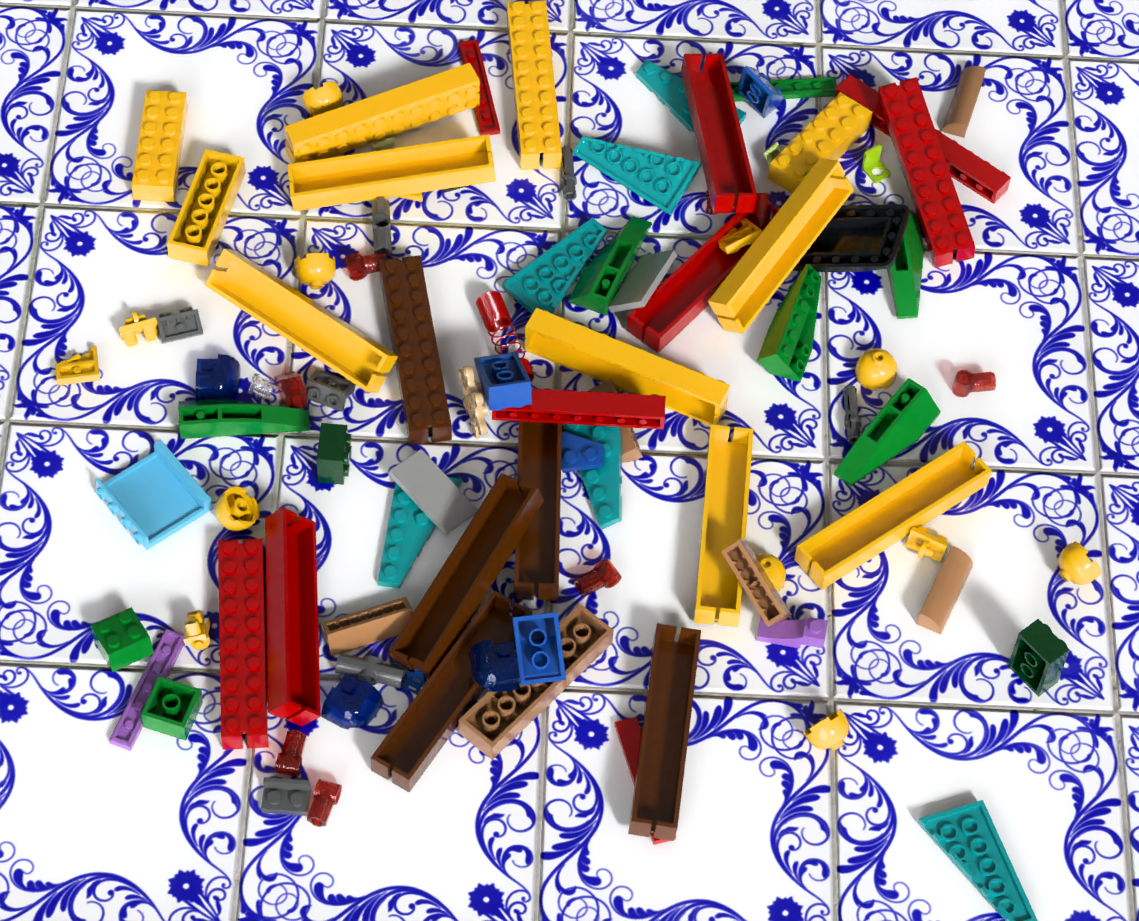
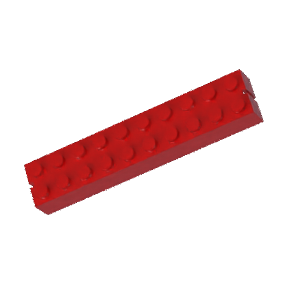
(718, 134)
(926, 172)
(688, 288)
(292, 617)
(242, 644)

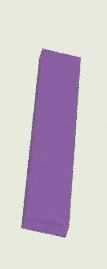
(160, 665)

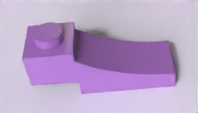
(794, 632)

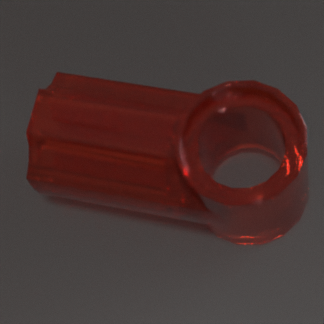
(359, 266)
(968, 382)
(601, 576)
(290, 760)
(325, 797)

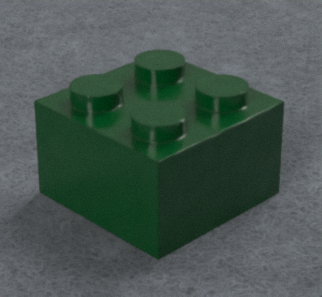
(333, 453)

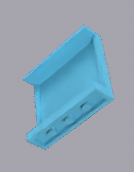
(154, 497)

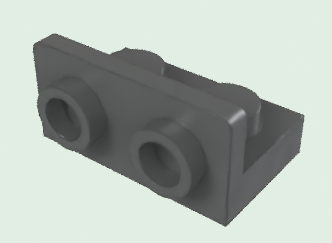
(179, 325)
(329, 389)
(286, 796)

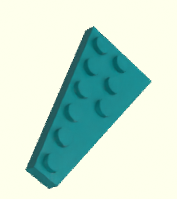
(670, 91)
(647, 173)
(551, 275)
(603, 483)
(405, 538)
(976, 849)

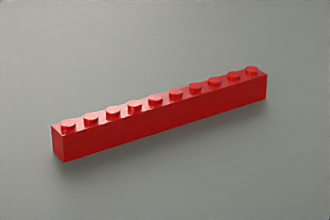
(962, 163)

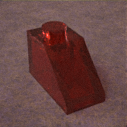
(291, 390)

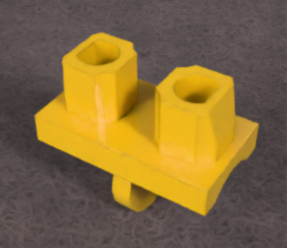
(129, 332)
(927, 544)
(197, 630)

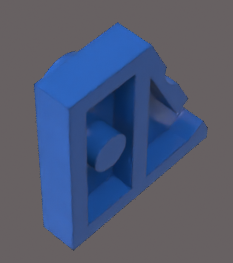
(580, 453)

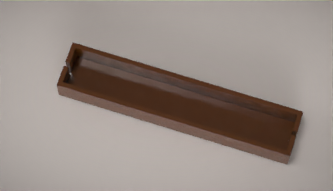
(417, 351)
(538, 549)
(467, 575)
(443, 699)
(665, 733)

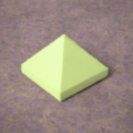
(383, 145)
(772, 152)

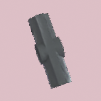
(381, 226)
(370, 669)

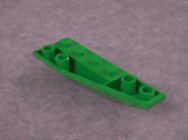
(610, 267)
(907, 271)
(793, 328)
(235, 418)
(890, 432)

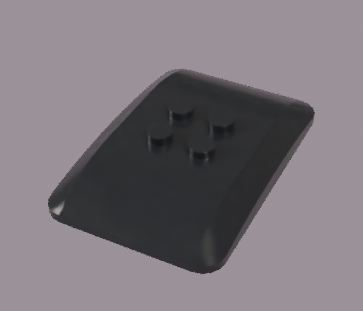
(858, 239)

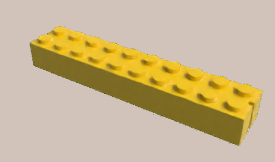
(533, 85)
(383, 115)
(391, 172)
(780, 246)
(301, 321)
(627, 366)
(892, 515)
(723, 524)

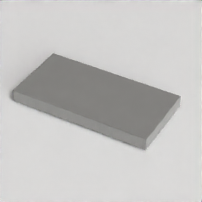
(642, 281)
(433, 492)

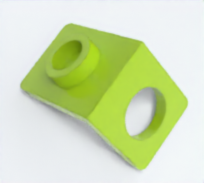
(871, 162)

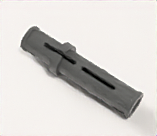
(568, 178)
(852, 419)

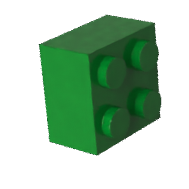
(122, 639)
(172, 708)

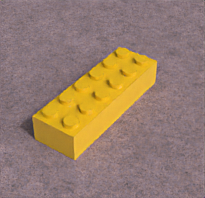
(824, 137)
(160, 146)
(206, 207)

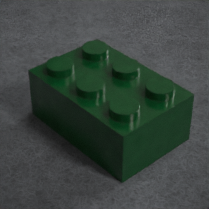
(1038, 657)

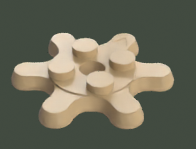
(473, 401)

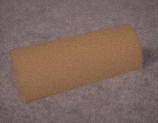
(964, 101)
(630, 446)
(756, 582)
(945, 590)
(366, 626)

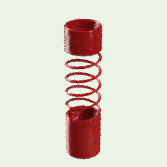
(497, 318)

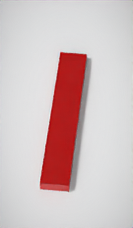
(485, 112)
(629, 737)

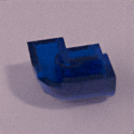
(217, 377)
(495, 666)
(352, 703)

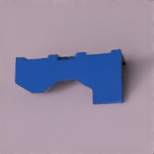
(409, 682)

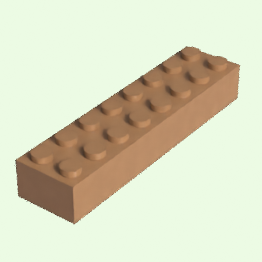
(505, 714)

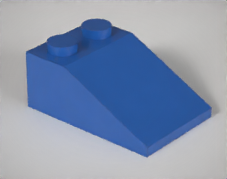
(759, 91)
(503, 381)
(538, 648)

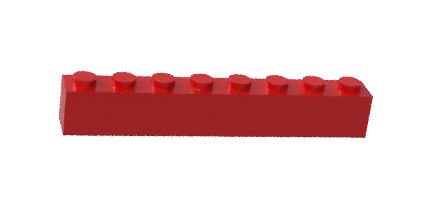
(589, 409)

